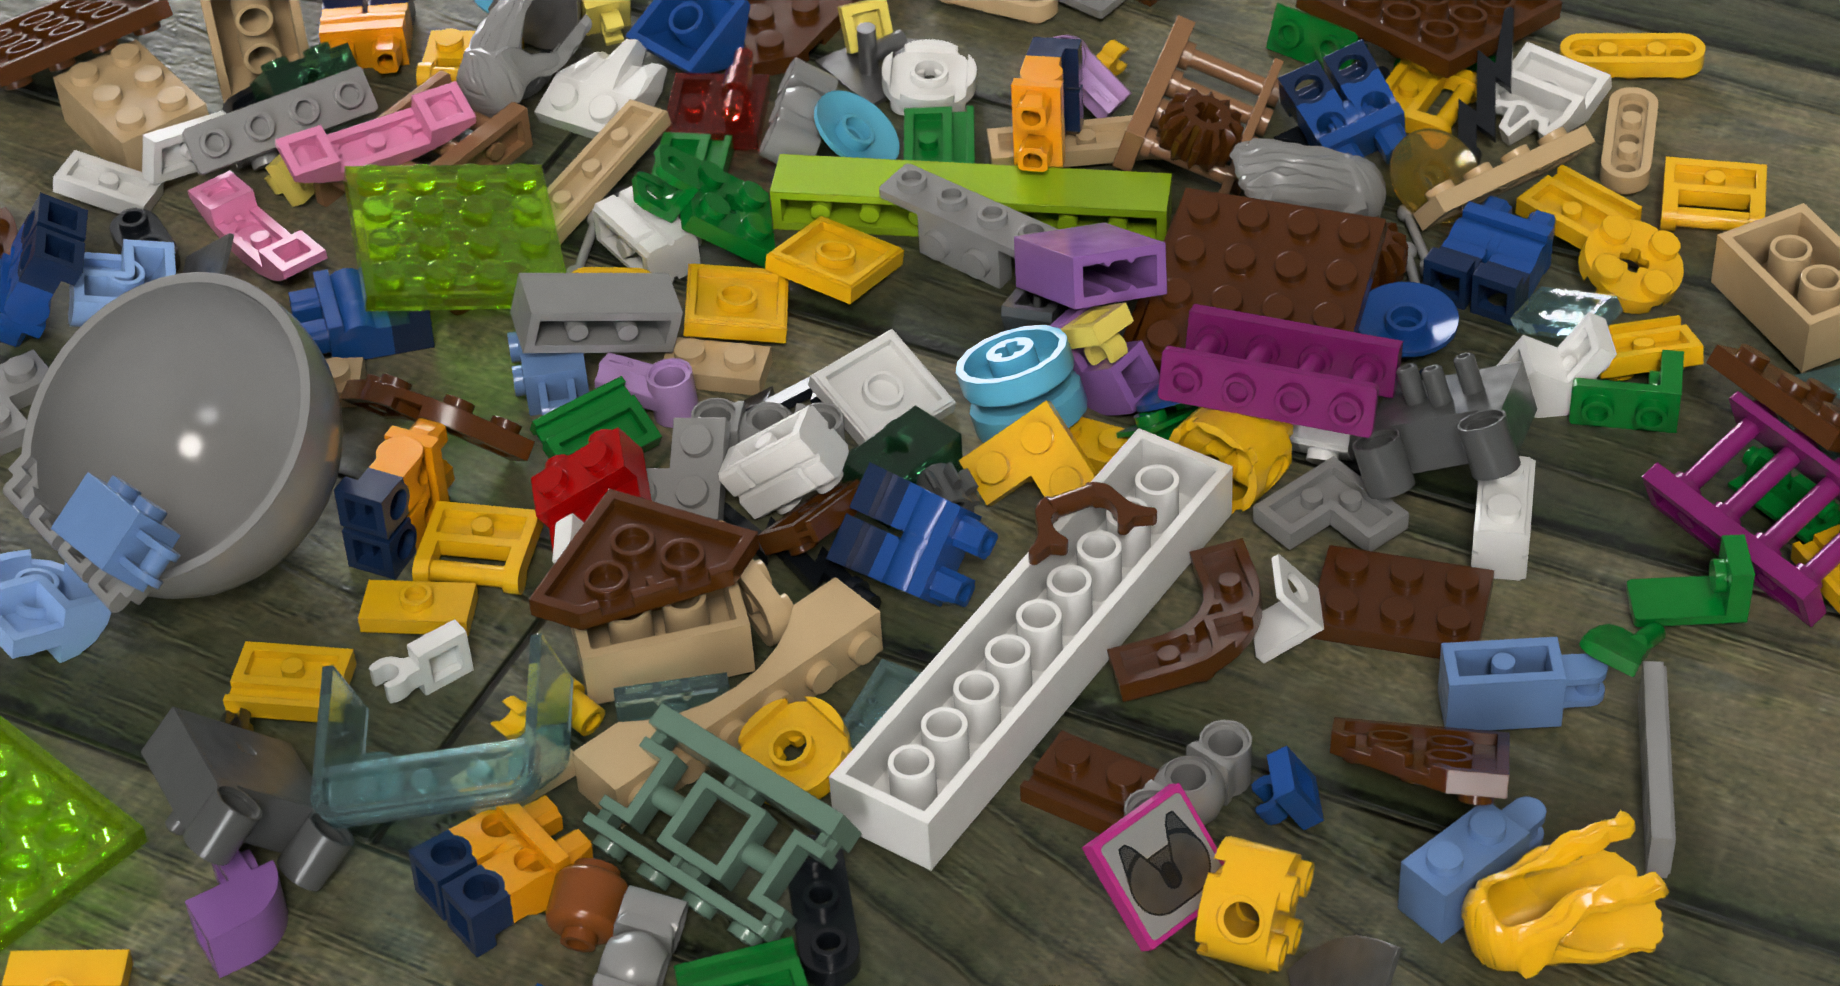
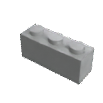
(596, 312)

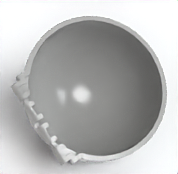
(204, 408)

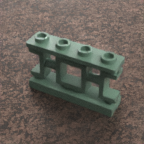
(744, 790)

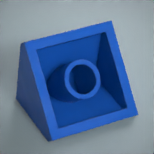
(693, 33)

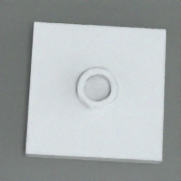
(879, 386)

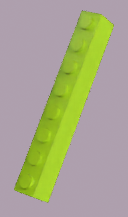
(1061, 197)

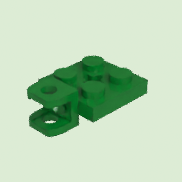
(710, 203)

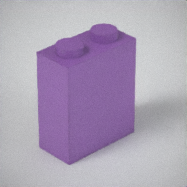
(1090, 265)

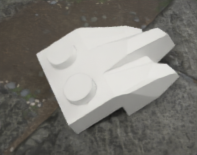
(597, 87)
(1548, 94)

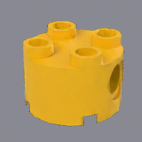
(1252, 445)
(1252, 905)

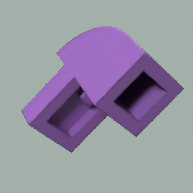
(1116, 385)
(241, 915)

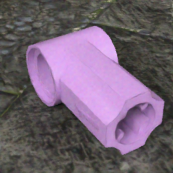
(1101, 88)
(661, 387)

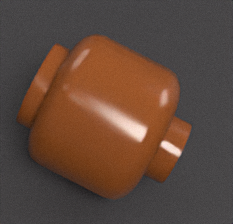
(585, 903)

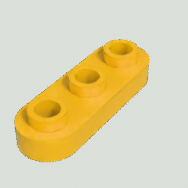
(1637, 53)

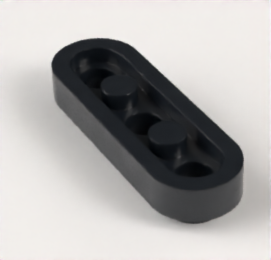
(825, 925)

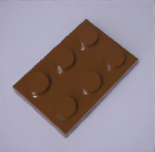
(1401, 601)

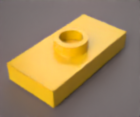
(416, 606)

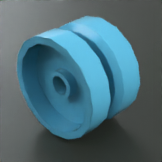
(1017, 373)

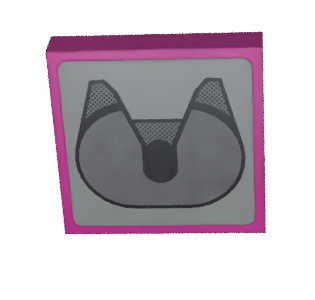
(1155, 865)

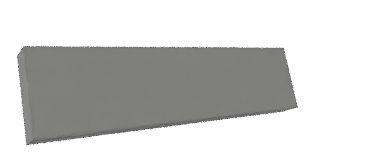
(1656, 769)

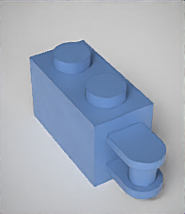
(547, 377)
(118, 531)
(1515, 683)
(1454, 860)

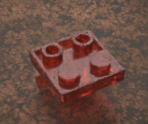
(722, 103)

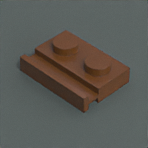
(810, 521)
(1084, 782)

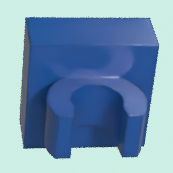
(1289, 791)

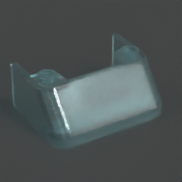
(377, 787)

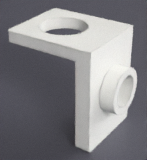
(1293, 617)

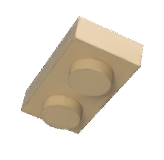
(725, 365)

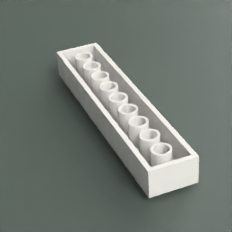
(1028, 655)

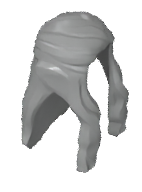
(497, 67)
(1309, 176)

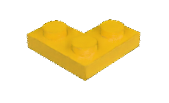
(1028, 449)

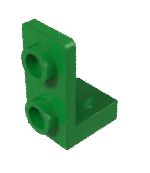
(1630, 404)
(1698, 599)

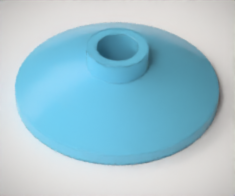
(855, 127)

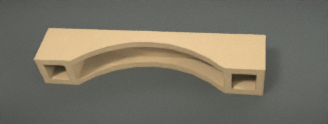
(823, 642)

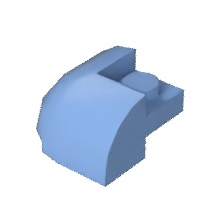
(111, 275)
(46, 608)

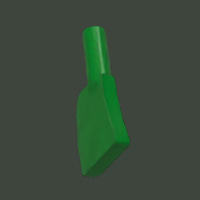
(1620, 647)

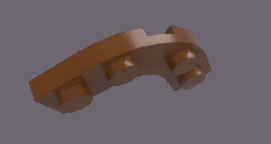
(392, 399)
(1208, 640)

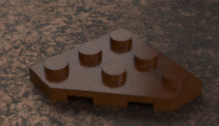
(787, 30)
(1805, 405)
(638, 559)
(1434, 756)

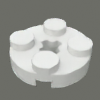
(906, 82)

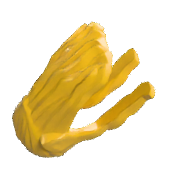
(1565, 908)

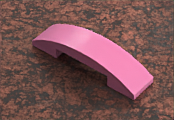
(385, 141)
(258, 239)

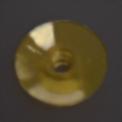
(1429, 155)

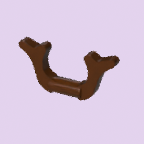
(1091, 495)

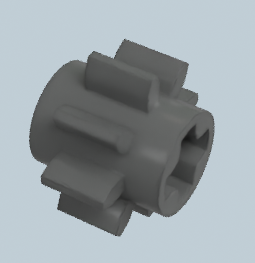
(952, 485)

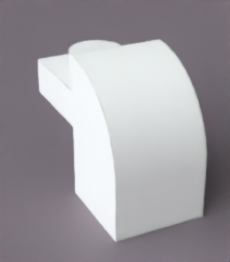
(1552, 369)

